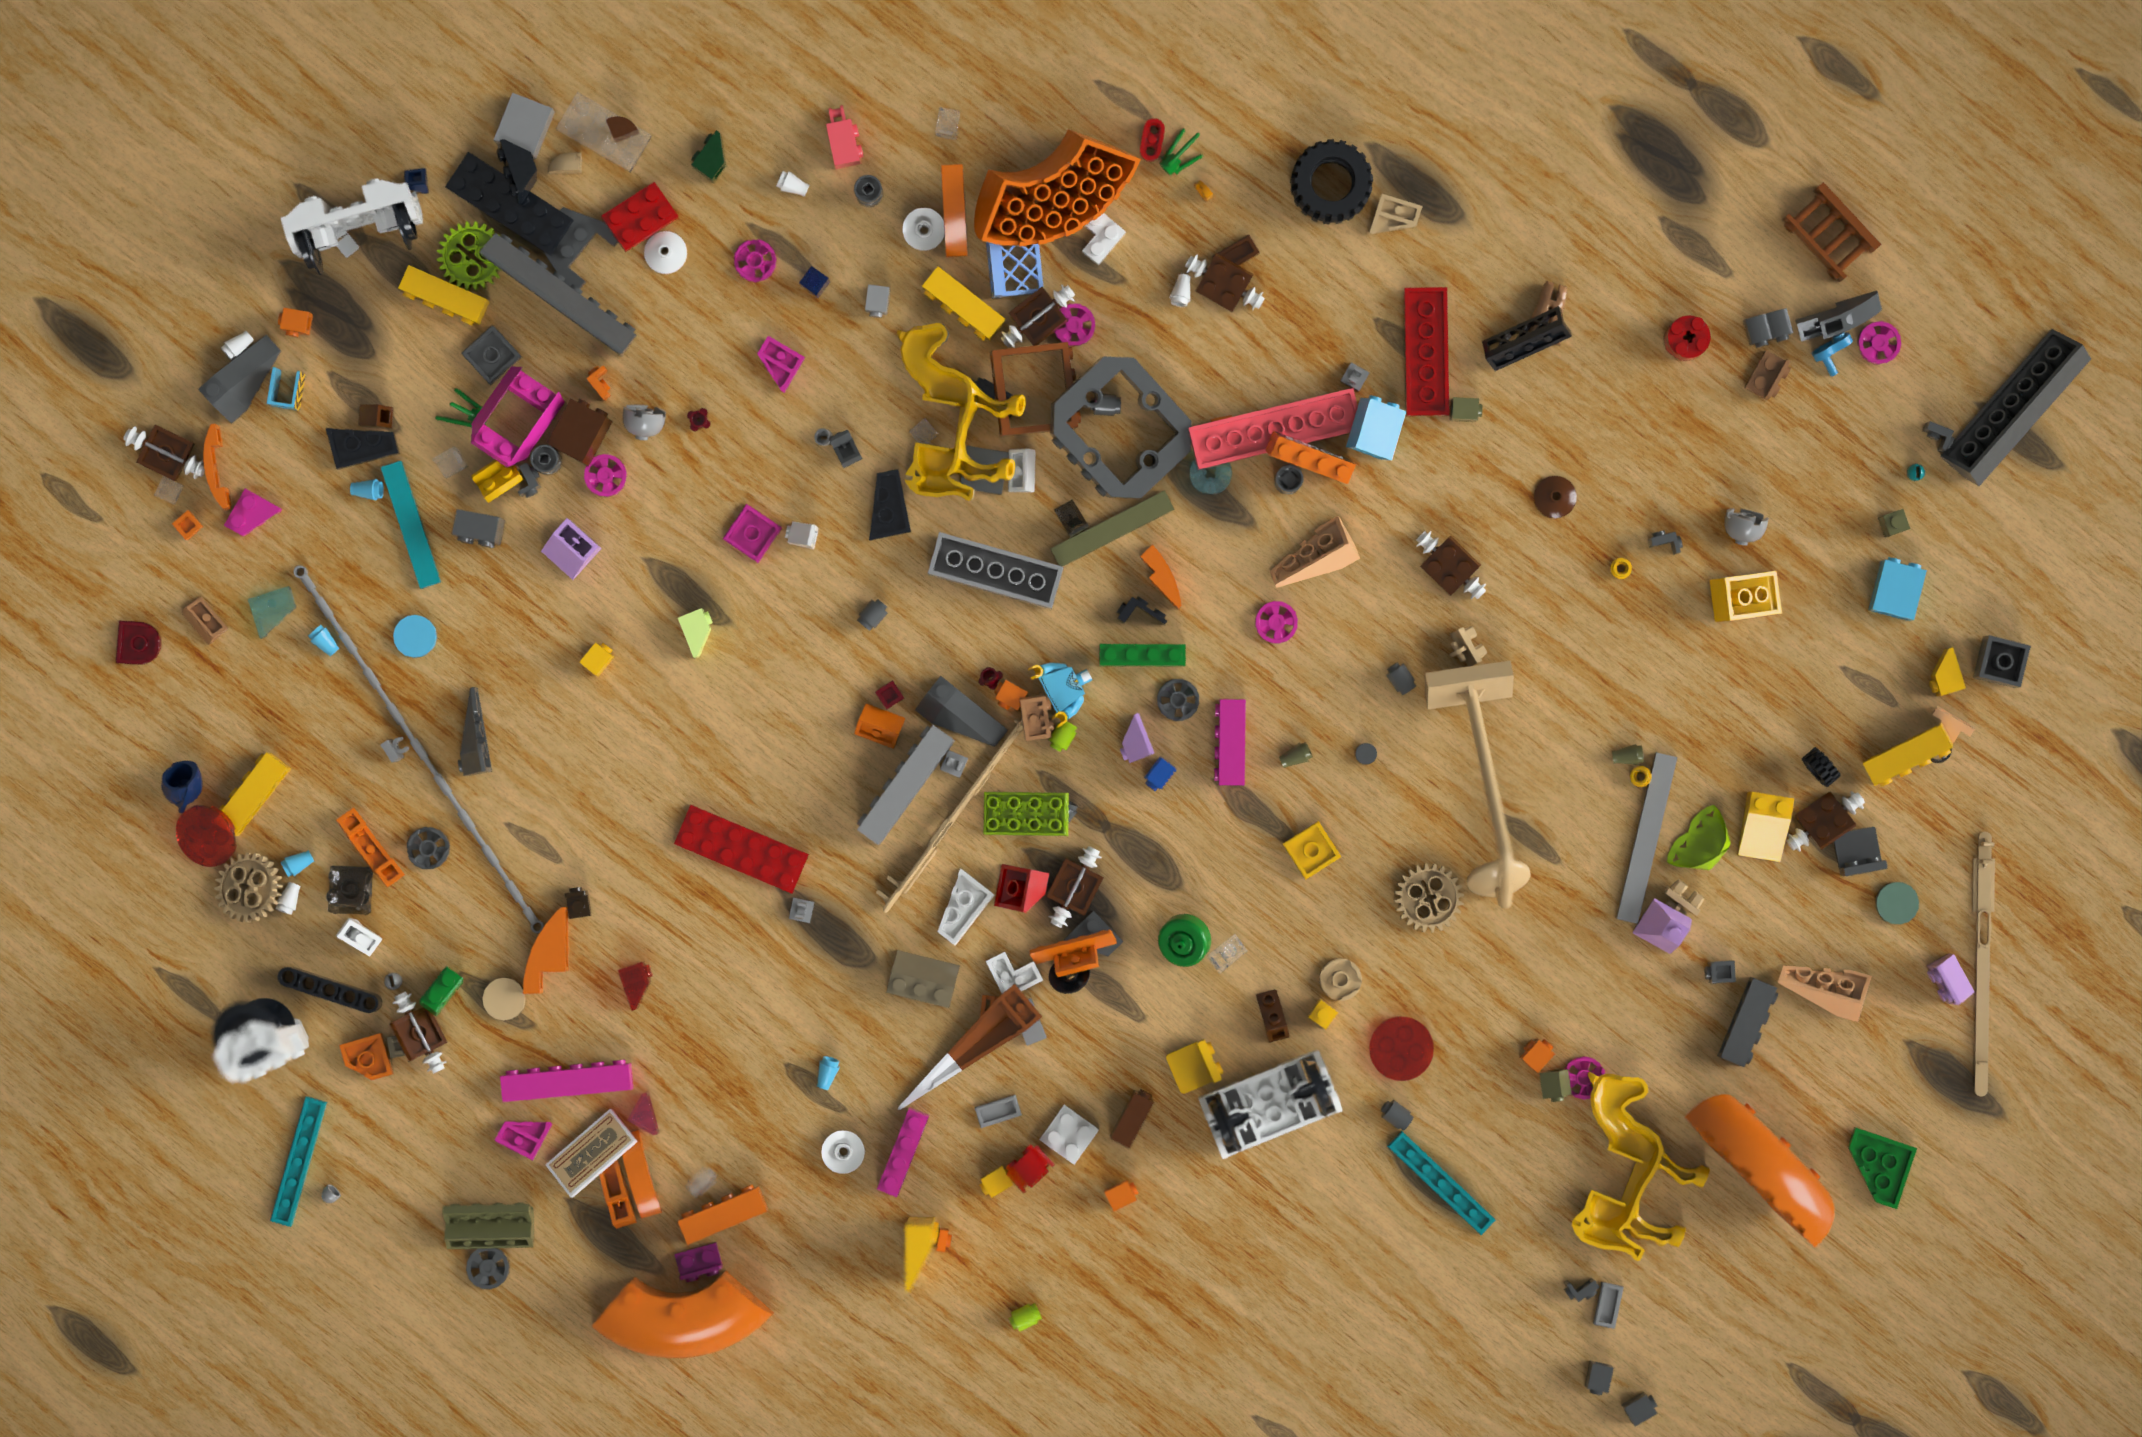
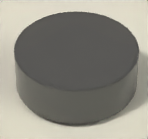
(1366, 753)

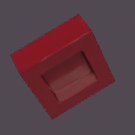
(889, 695)

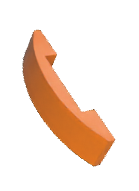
(214, 440)
(369, 848)
(640, 1179)

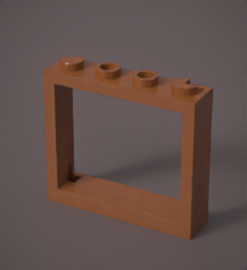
(999, 385)

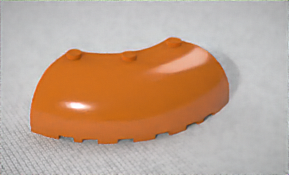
(1053, 195)
(1765, 1164)
(682, 1322)

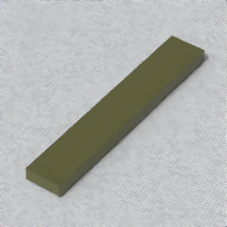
(1112, 529)

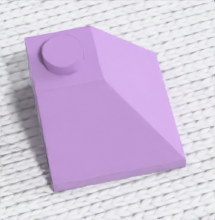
(1136, 742)
(1663, 926)

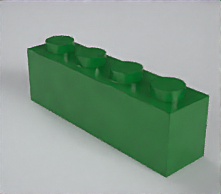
(1142, 655)

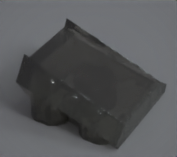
(350, 890)

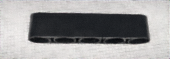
(320, 984)

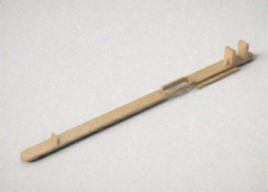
(920, 865)
(1982, 901)

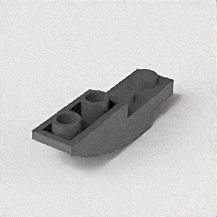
(1838, 320)

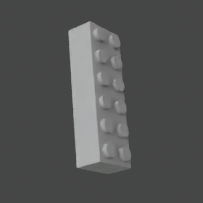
(995, 570)
(906, 784)

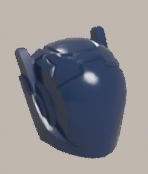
(182, 784)

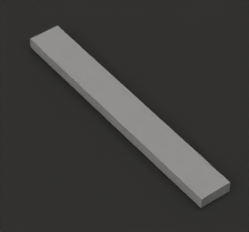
(1646, 838)

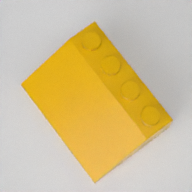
(919, 1238)

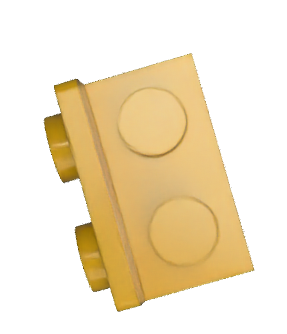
(496, 479)

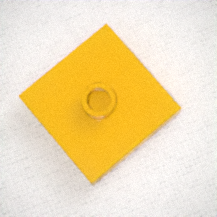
(1311, 850)

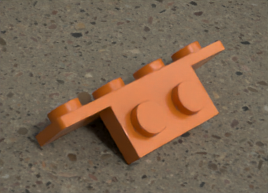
(1074, 954)

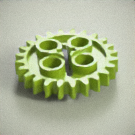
(460, 271)

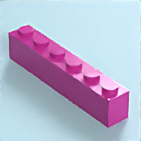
(566, 1082)

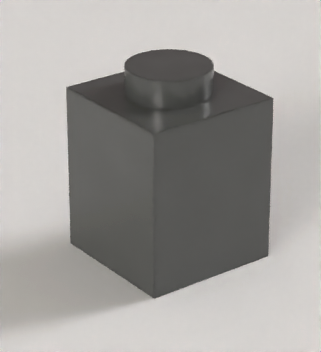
(1599, 1377)
(1640, 1408)

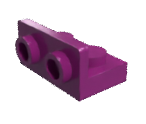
(699, 1261)

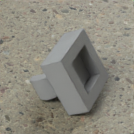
(1354, 377)
(392, 749)
(954, 763)
(801, 910)

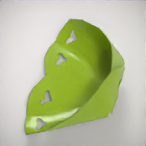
(1704, 844)

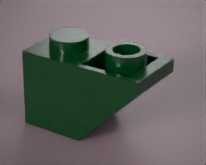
(711, 159)

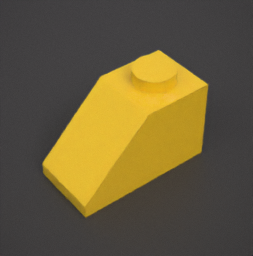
(1946, 674)

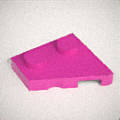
(250, 512)
(523, 1136)

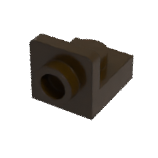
(578, 903)

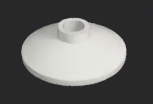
(923, 218)
(665, 263)
(843, 1163)

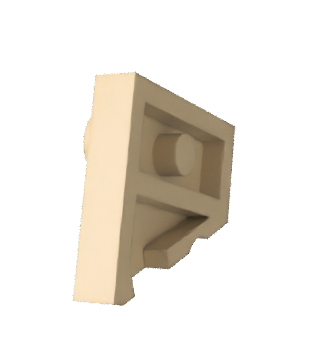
(1394, 214)

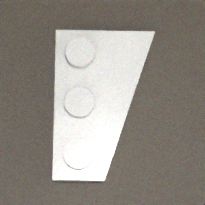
(964, 907)

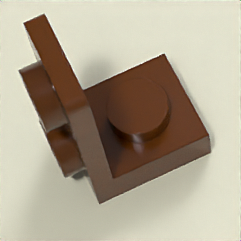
(1272, 1016)

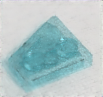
(271, 609)

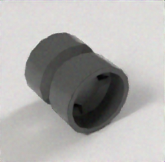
(868, 191)
(546, 459)
(1288, 479)

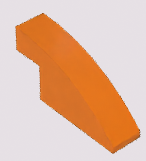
(954, 210)
(548, 952)

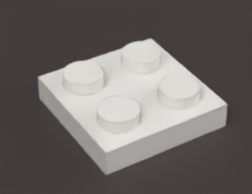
(1069, 1134)

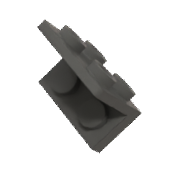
(1859, 852)

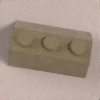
(923, 979)

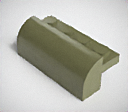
(489, 1226)

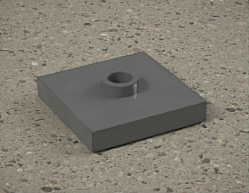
(491, 355)
(985, 457)

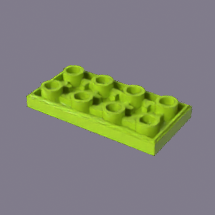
(1026, 813)

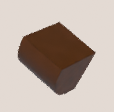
(621, 128)
(375, 416)

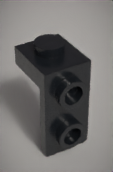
(1126, 609)

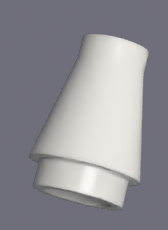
(790, 183)
(1181, 292)
(237, 345)
(288, 900)

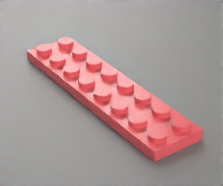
(1250, 433)

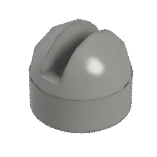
(823, 432)
(397, 979)
(330, 1194)

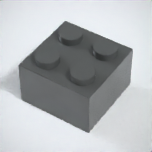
(478, 527)
(2001, 661)

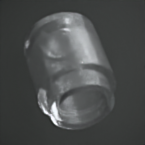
(701, 1181)

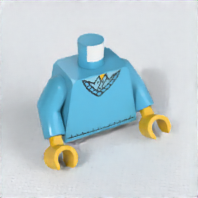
(1062, 688)

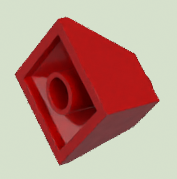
(1020, 888)

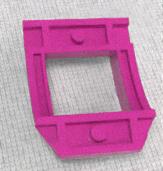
(532, 393)

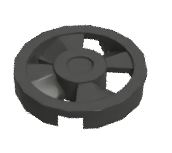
(1178, 699)
(428, 848)
(488, 1268)

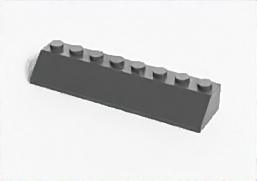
(558, 294)
(2016, 406)

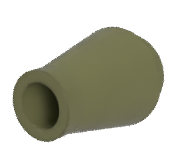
(1298, 754)
(1629, 755)

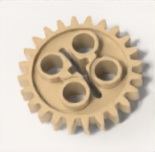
(231, 883)
(1447, 890)

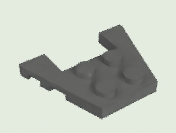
(574, 242)

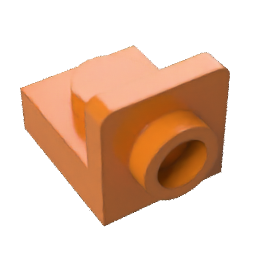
(600, 386)

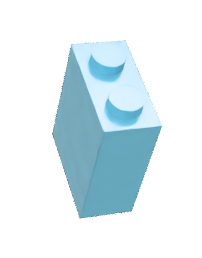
(1376, 428)
(1897, 589)

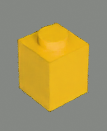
(597, 658)
(1322, 1014)
(995, 1182)

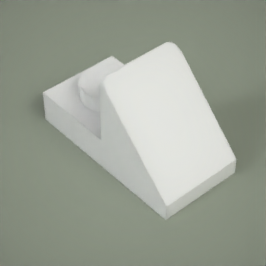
(359, 936)

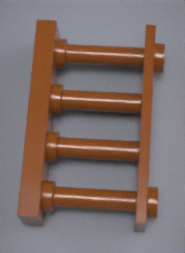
(1852, 227)

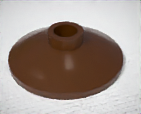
(1545, 502)

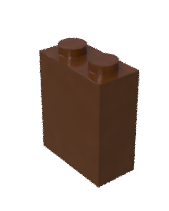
(580, 431)
(1132, 1118)

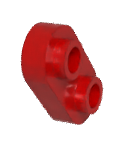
(1152, 140)

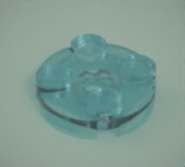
(1210, 485)

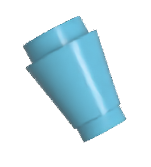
(368, 489)
(323, 640)
(296, 863)
(827, 1071)

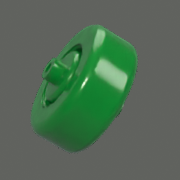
(1184, 940)

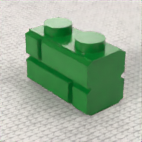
(441, 991)

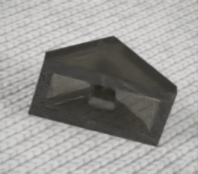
(1071, 519)

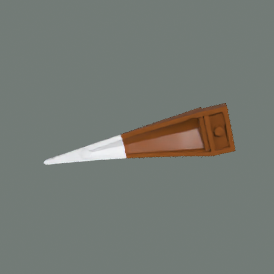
(999, 1024)

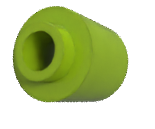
(1062, 736)
(1025, 1317)

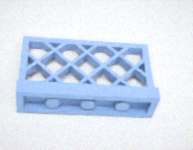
(996, 270)

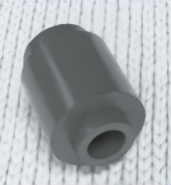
(1109, 406)
(872, 614)
(1401, 678)
(1396, 1114)

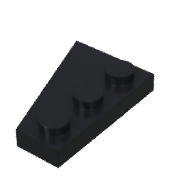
(359, 447)
(889, 507)

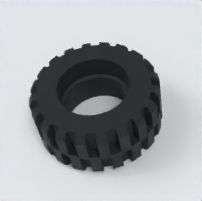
(1340, 154)

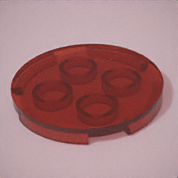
(206, 835)
(1401, 1048)

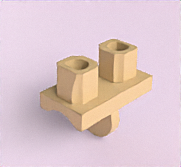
(1464, 647)
(1676, 892)

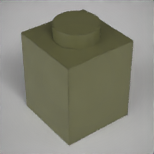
(1465, 409)
(1894, 523)
(1555, 1084)

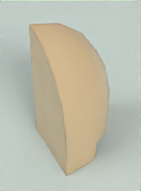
(566, 164)

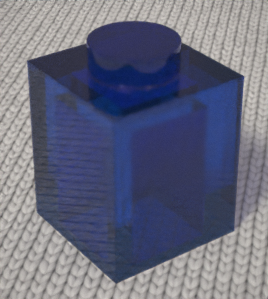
(814, 282)

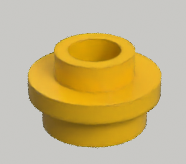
(1627, 568)
(1634, 774)

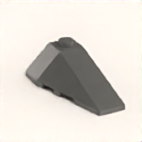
(241, 379)
(956, 712)
(474, 747)

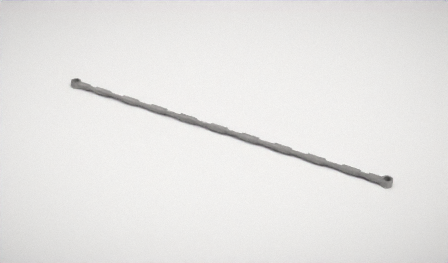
(418, 748)

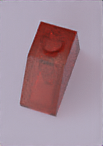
(636, 982)

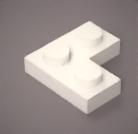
(1106, 236)
(1006, 975)

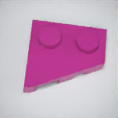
(780, 362)

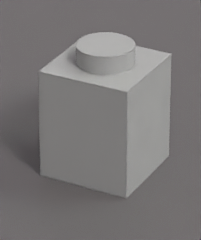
(877, 300)

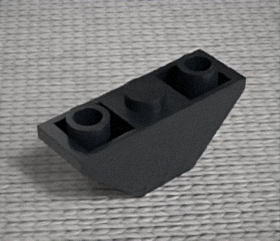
(518, 168)

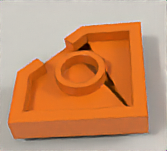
(368, 1056)

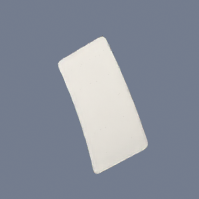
(346, 244)

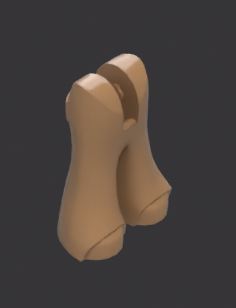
(1545, 303)

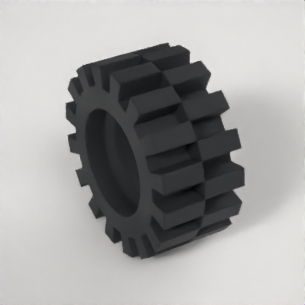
(1821, 767)

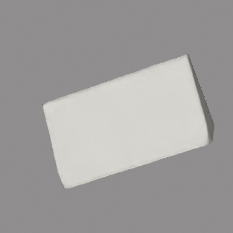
(1024, 473)

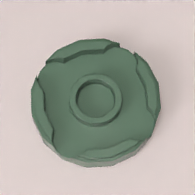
(1897, 903)

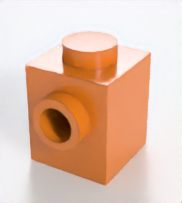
(295, 322)
(1009, 695)
(1537, 1054)
(1121, 1194)

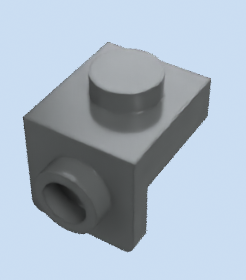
(845, 448)
(531, 476)
(1661, 538)
(1720, 972)
(1586, 1290)

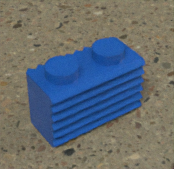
(1159, 774)

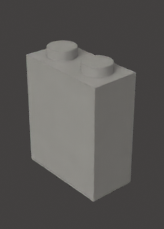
(524, 123)

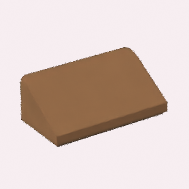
(204, 620)

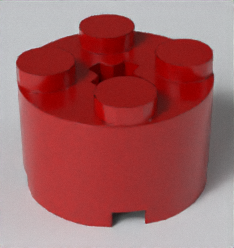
(1693, 327)
(1029, 1168)

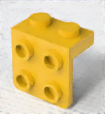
(1194, 1066)

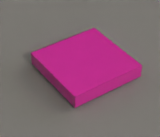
(752, 533)

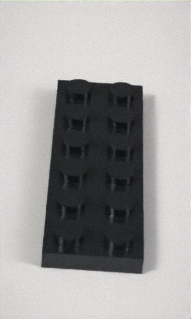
(490, 193)

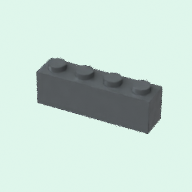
(1747, 1022)

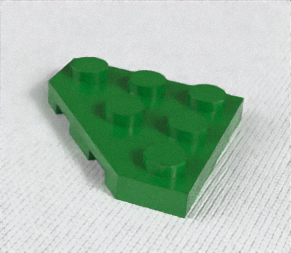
(1882, 1165)

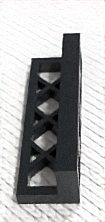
(1526, 342)

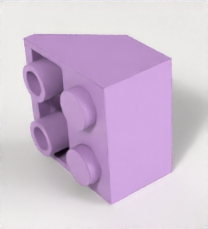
(570, 548)
(1950, 980)

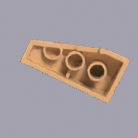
(1324, 553)
(1834, 991)

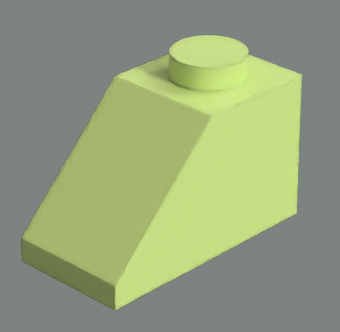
(696, 630)

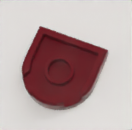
(137, 643)

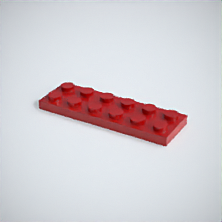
(1426, 351)
(741, 849)

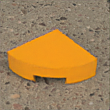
(1203, 190)

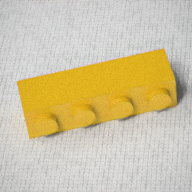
(443, 295)
(962, 303)
(1908, 754)
(254, 791)

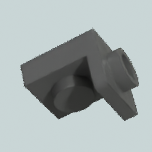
(1936, 432)

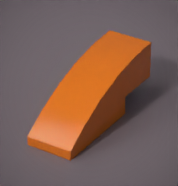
(1162, 575)
(617, 1196)

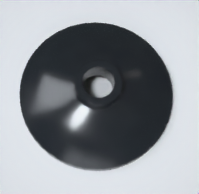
(1064, 984)

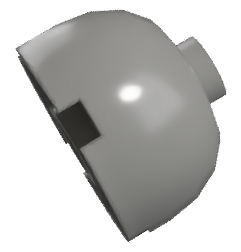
(643, 421)
(1745, 526)

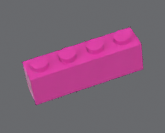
(1231, 742)
(903, 1152)

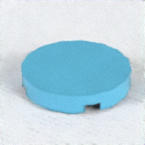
(415, 636)

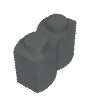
(1768, 327)

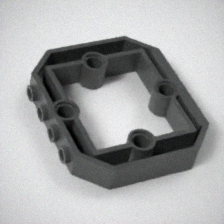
(1163, 459)

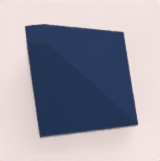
(417, 180)

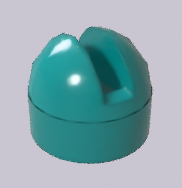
(1911, 472)

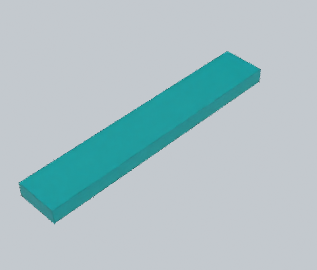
(411, 525)
(298, 1161)
(1441, 1182)

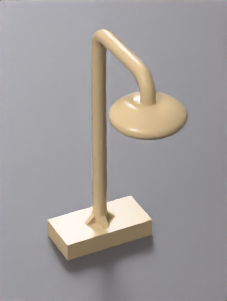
(1470, 687)

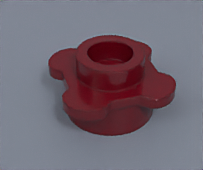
(695, 425)
(988, 673)

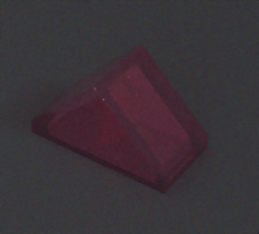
(644, 1115)

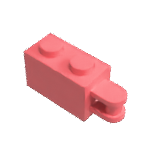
(843, 141)

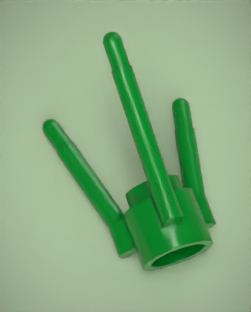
(1171, 162)
(472, 414)

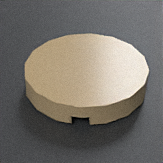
(1340, 979)
(504, 998)

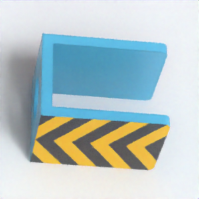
(297, 394)

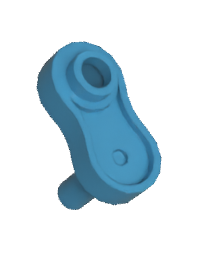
(1824, 351)

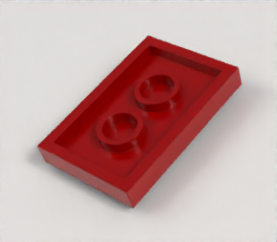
(639, 217)

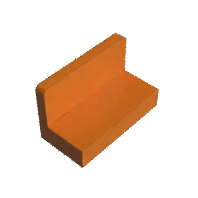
(879, 725)

